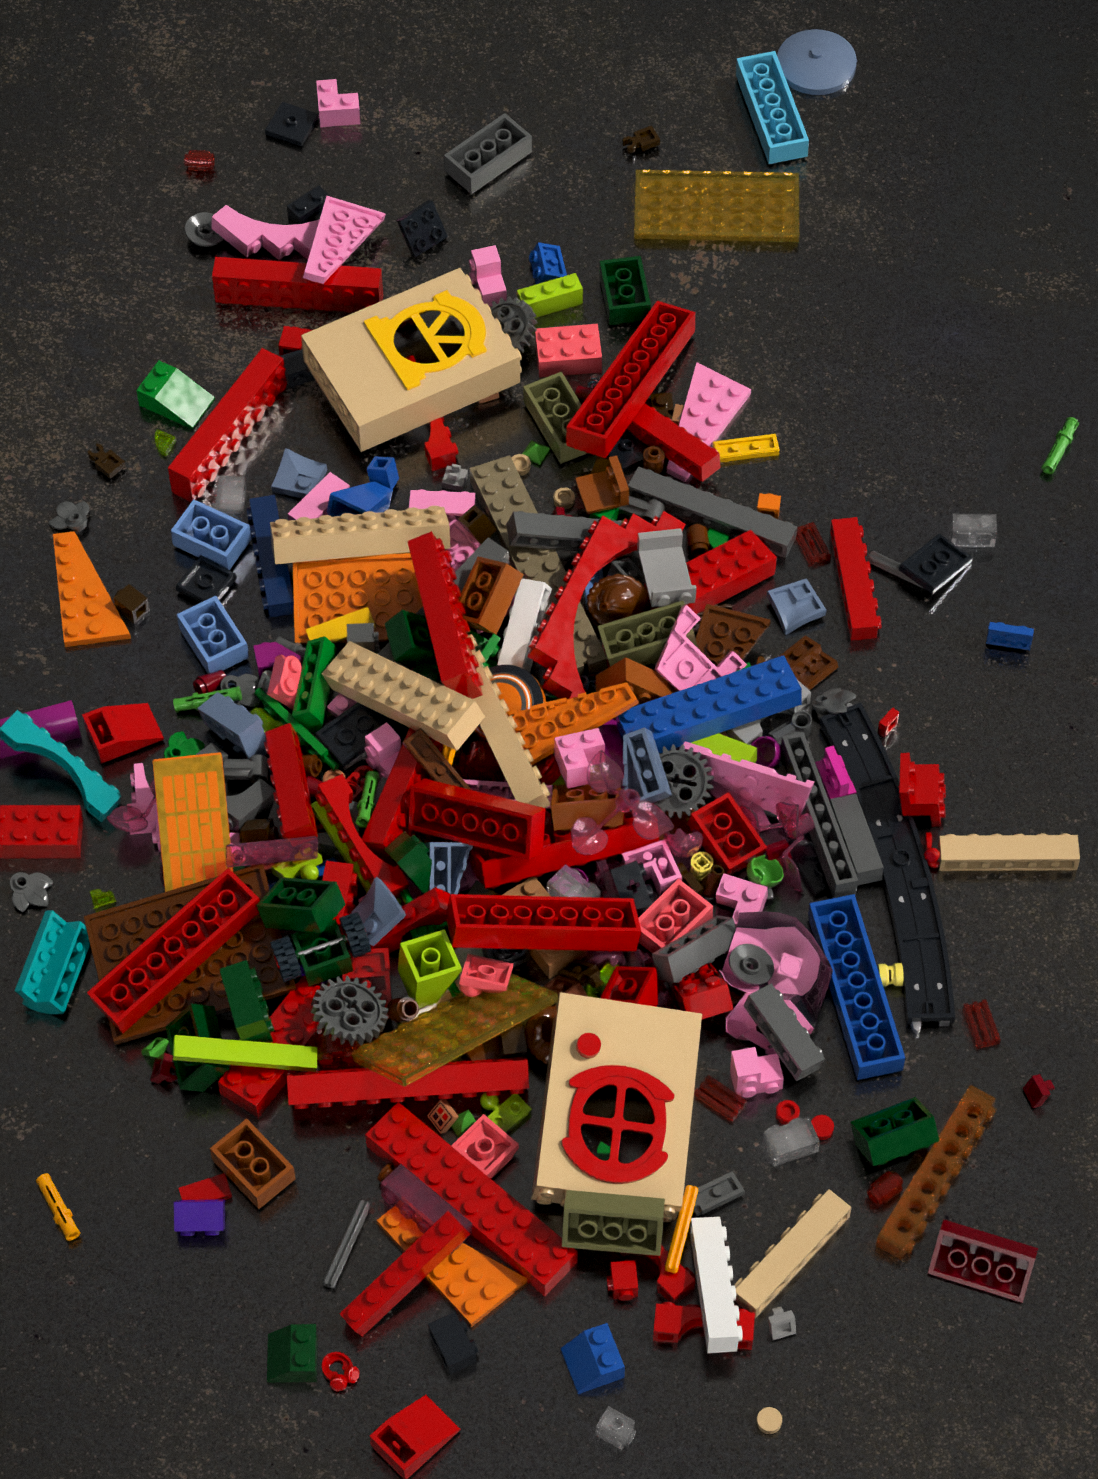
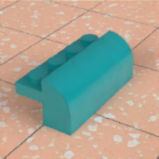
(53, 964)

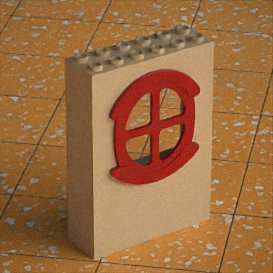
(639, 1050)

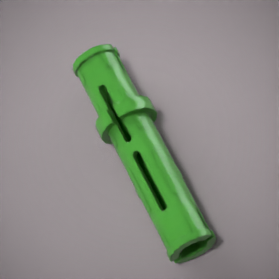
(1063, 439)
(197, 700)
(371, 783)

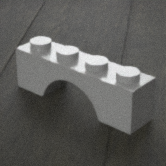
(751, 731)

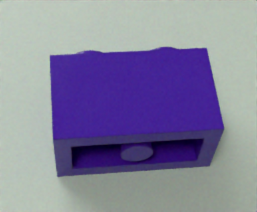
(199, 1216)

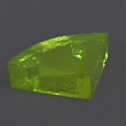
(164, 442)
(101, 898)

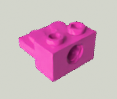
(834, 775)

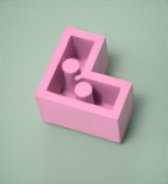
(336, 108)
(486, 274)
(382, 749)
(574, 755)
(657, 863)
(741, 895)
(754, 1073)

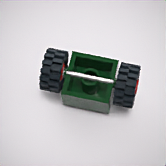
(323, 953)

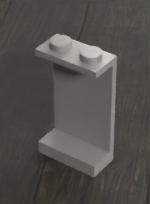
(665, 567)

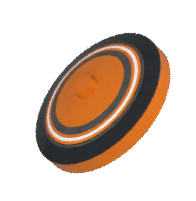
(518, 690)

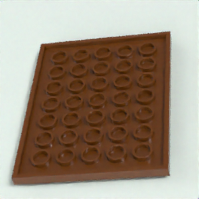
(124, 928)

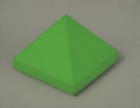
(536, 452)
(156, 1047)
(463, 1123)

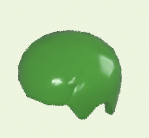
(764, 871)

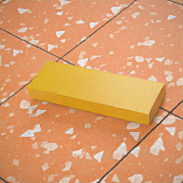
(747, 448)
(336, 629)

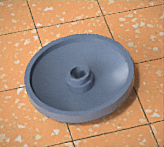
(817, 61)

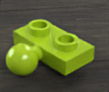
(292, 869)
(507, 1114)

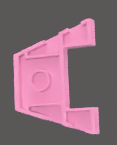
(684, 663)

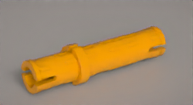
(69, 1229)

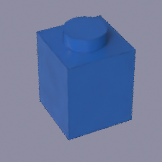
(383, 471)

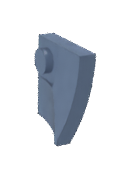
(297, 475)
(796, 605)
(379, 911)

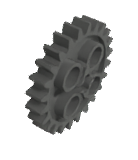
(516, 320)
(680, 761)
(349, 1010)

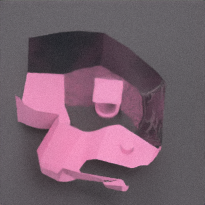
(799, 971)

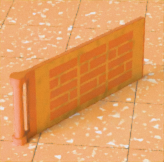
(191, 818)

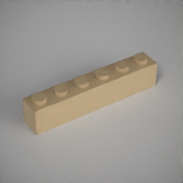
(1008, 852)
(792, 1252)

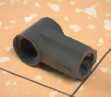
(643, 509)
(791, 726)
(247, 769)

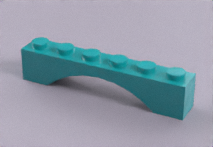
(23, 735)

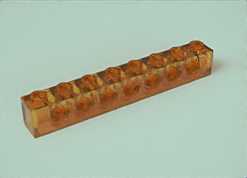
(973, 1102)

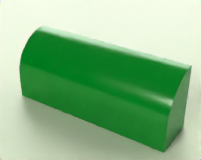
(312, 687)

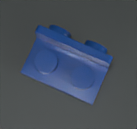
(547, 262)
(1009, 635)

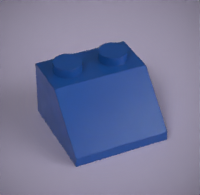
(593, 1359)

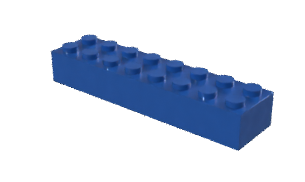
(716, 705)
(857, 987)

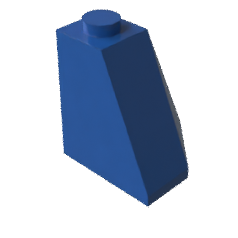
(360, 499)

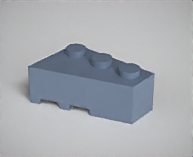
(235, 724)
(644, 767)
(447, 865)

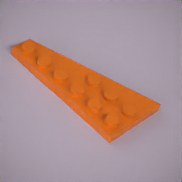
(84, 602)
(569, 716)
(465, 1277)

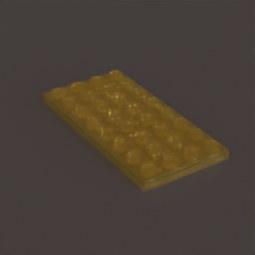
(717, 205)
(451, 1030)

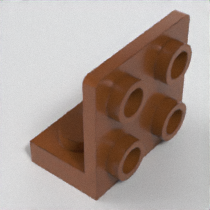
(604, 489)

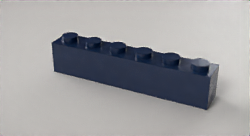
(276, 577)

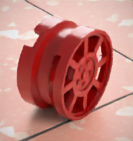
(549, 770)

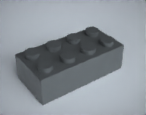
(488, 153)

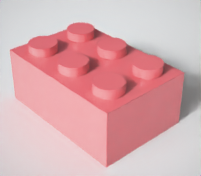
(568, 350)
(673, 916)

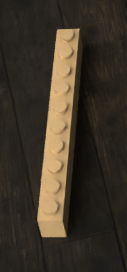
(506, 743)

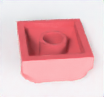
(285, 680)
(484, 975)
(486, 1146)

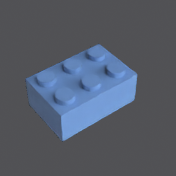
(211, 534)
(212, 635)

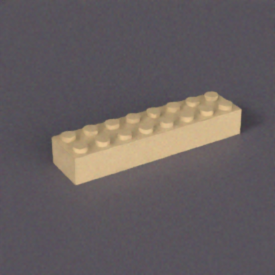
(355, 534)
(403, 695)

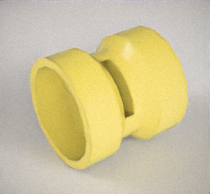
(701, 865)
(893, 972)

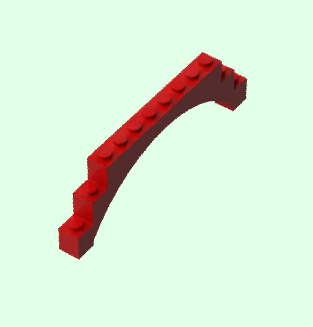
(555, 642)

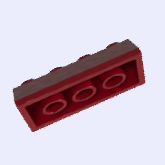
(982, 1260)

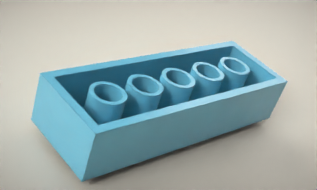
(772, 107)

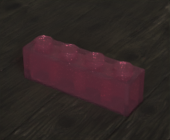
(418, 1200)

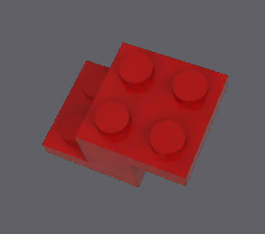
(922, 790)
(374, 969)

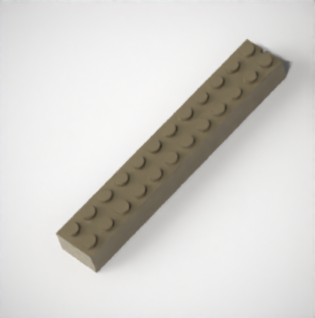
(501, 493)

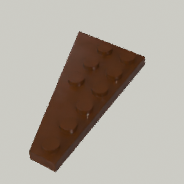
(728, 631)

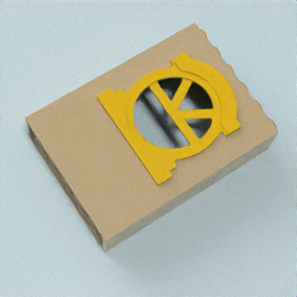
(386, 394)

